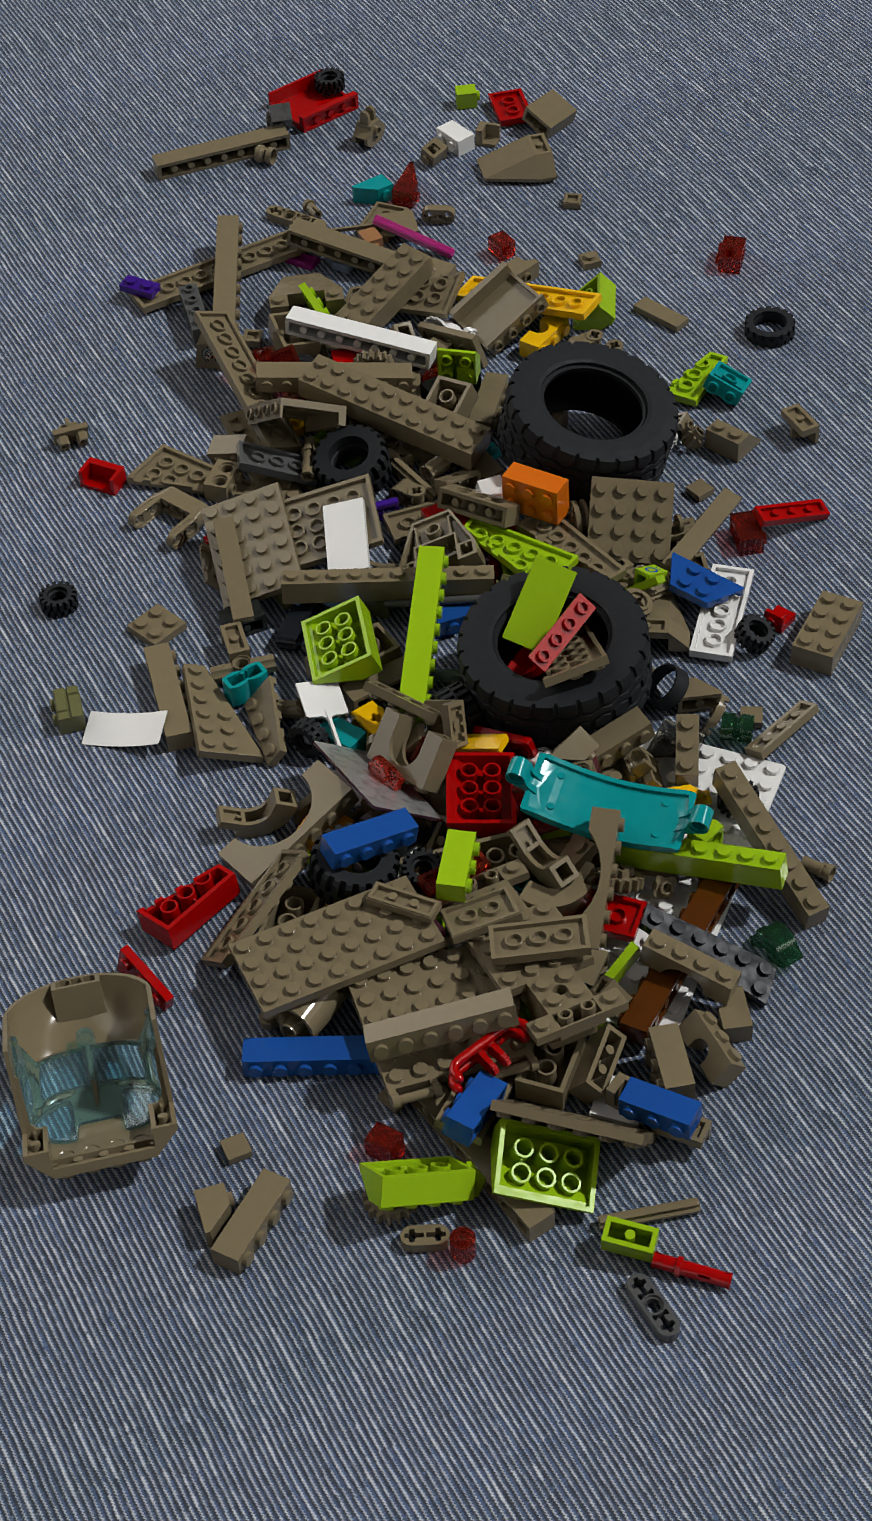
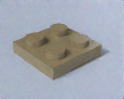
(157, 626)

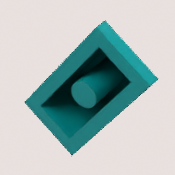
(373, 190)

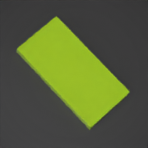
(539, 603)

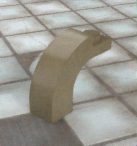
(260, 819)
(545, 865)
(566, 899)

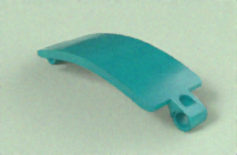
(566, 793)

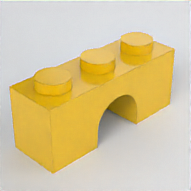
(552, 331)

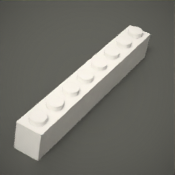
(360, 336)

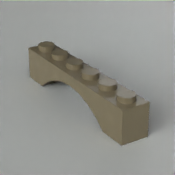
(604, 830)

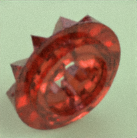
(432, 372)

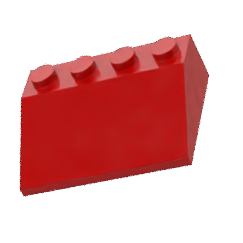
(479, 794)

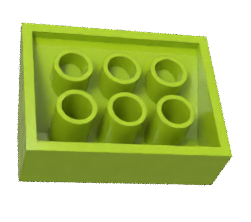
(341, 643)
(544, 1165)

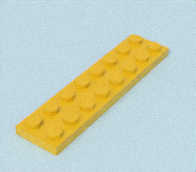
(561, 301)

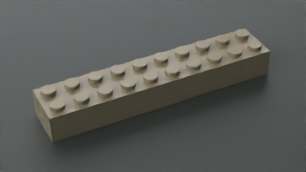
(396, 412)

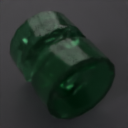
(737, 727)

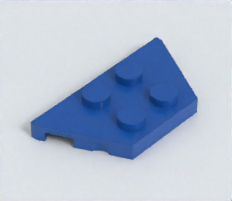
(699, 583)

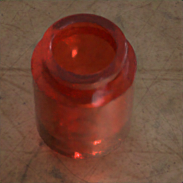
(463, 1245)

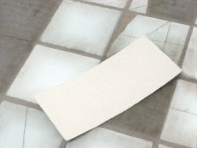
(124, 728)

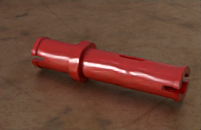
(691, 1270)

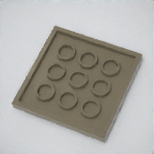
(631, 518)

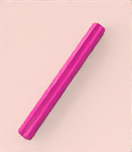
(413, 236)

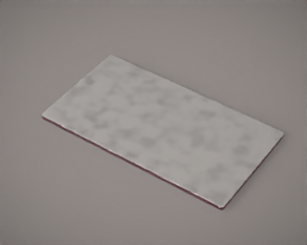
(354, 768)

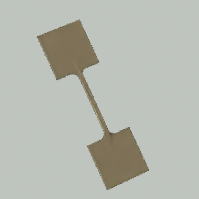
(404, 218)

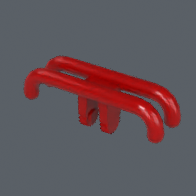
(479, 1052)

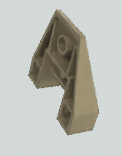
(288, 293)
(442, 531)

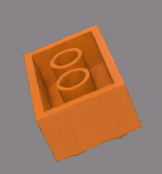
(538, 492)

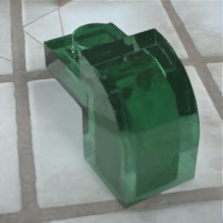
(778, 944)

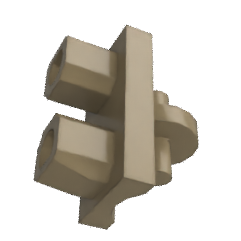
(70, 432)
(680, 528)

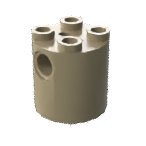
(311, 1016)

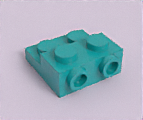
(727, 383)

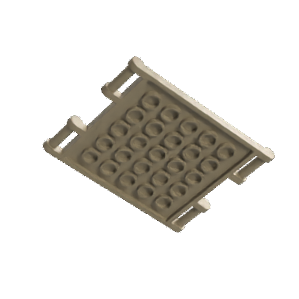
(422, 985)

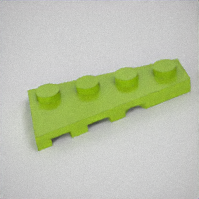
(689, 387)

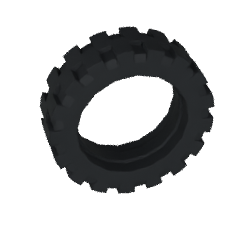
(771, 315)

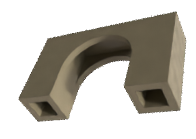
(434, 757)

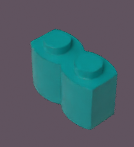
(242, 684)

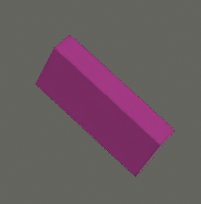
(304, 261)

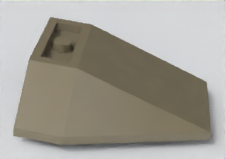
(520, 161)
(668, 623)

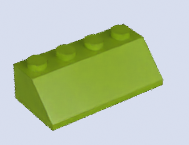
(418, 1182)

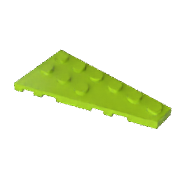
(515, 549)

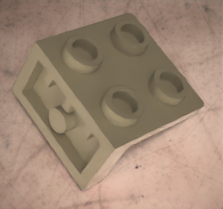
(452, 718)

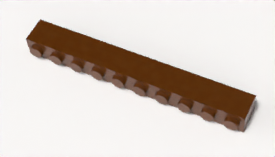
(659, 989)

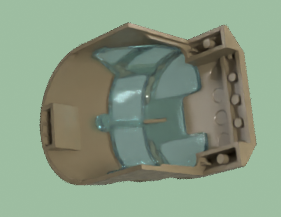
(88, 1074)

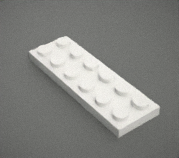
(716, 625)

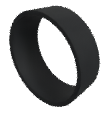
(677, 691)

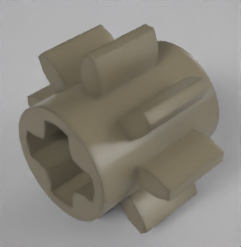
(692, 437)

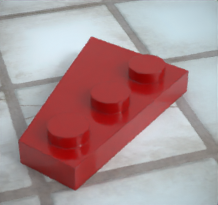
(131, 964)

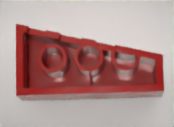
(190, 906)

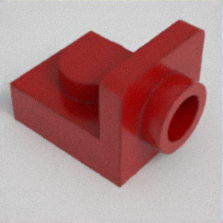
(780, 618)

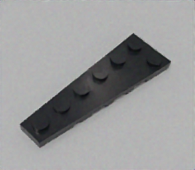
(756, 971)

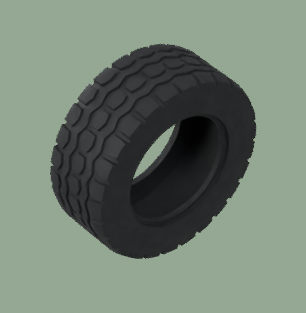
(592, 382)
(554, 712)

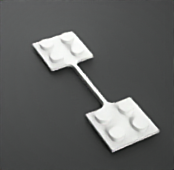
(324, 702)

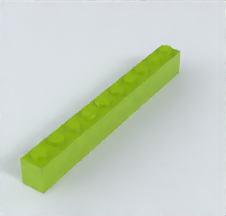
(424, 624)

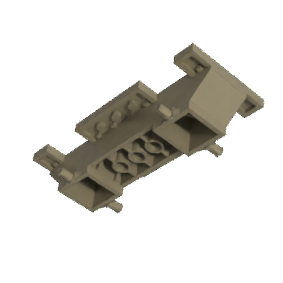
(551, 989)

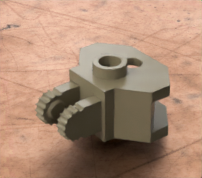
(368, 128)

